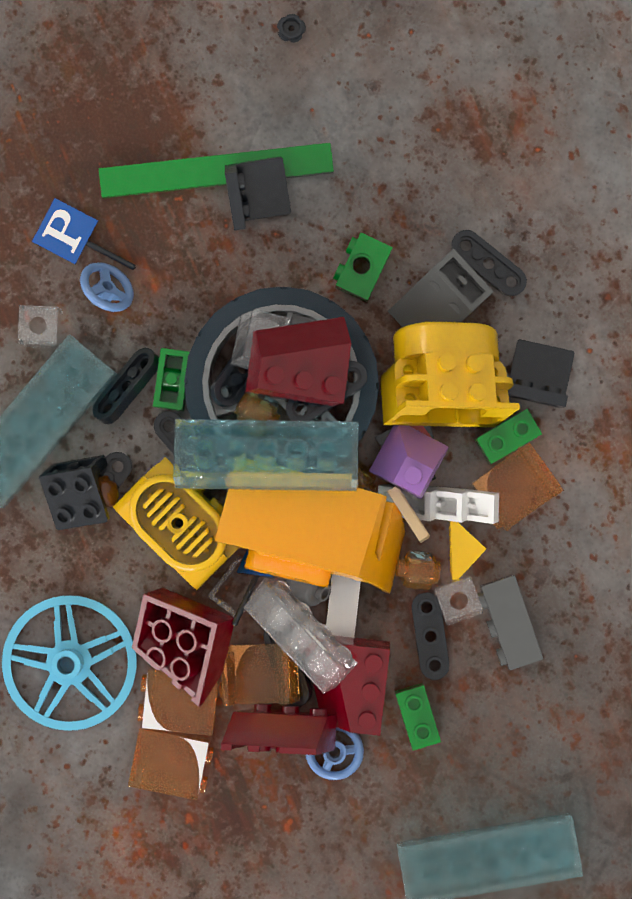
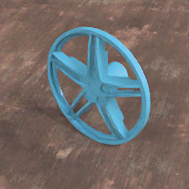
(69, 663)

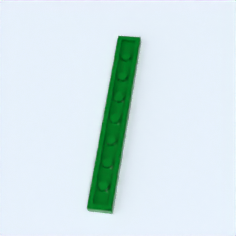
(207, 170)

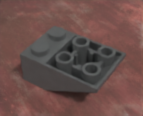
(443, 294)

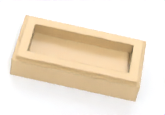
(409, 514)

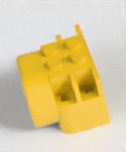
(446, 377)
(152, 512)

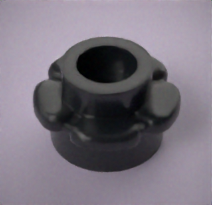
(287, 21)

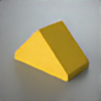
(463, 550)

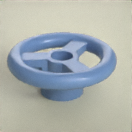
(105, 290)
(325, 772)

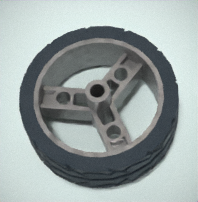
(299, 307)

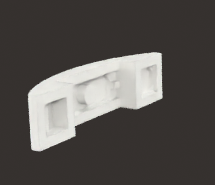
(343, 606)

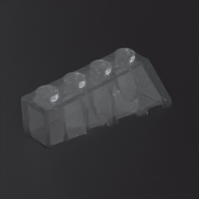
(300, 634)

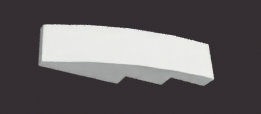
(451, 504)

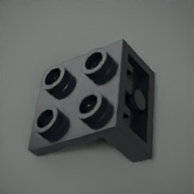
(257, 190)
(541, 373)
(75, 492)

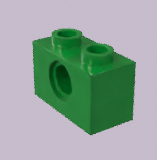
(372, 251)
(170, 380)
(508, 436)
(417, 716)

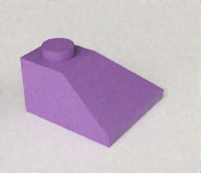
(409, 459)

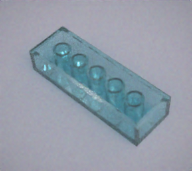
(47, 412)
(266, 455)
(490, 858)

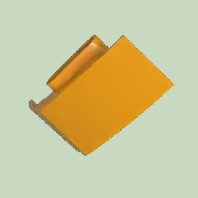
(315, 534)

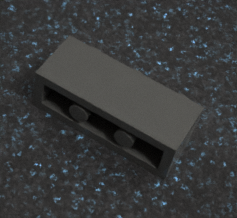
(509, 623)

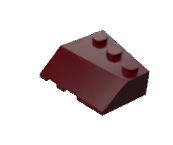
(301, 361)
(183, 641)
(361, 694)
(281, 730)

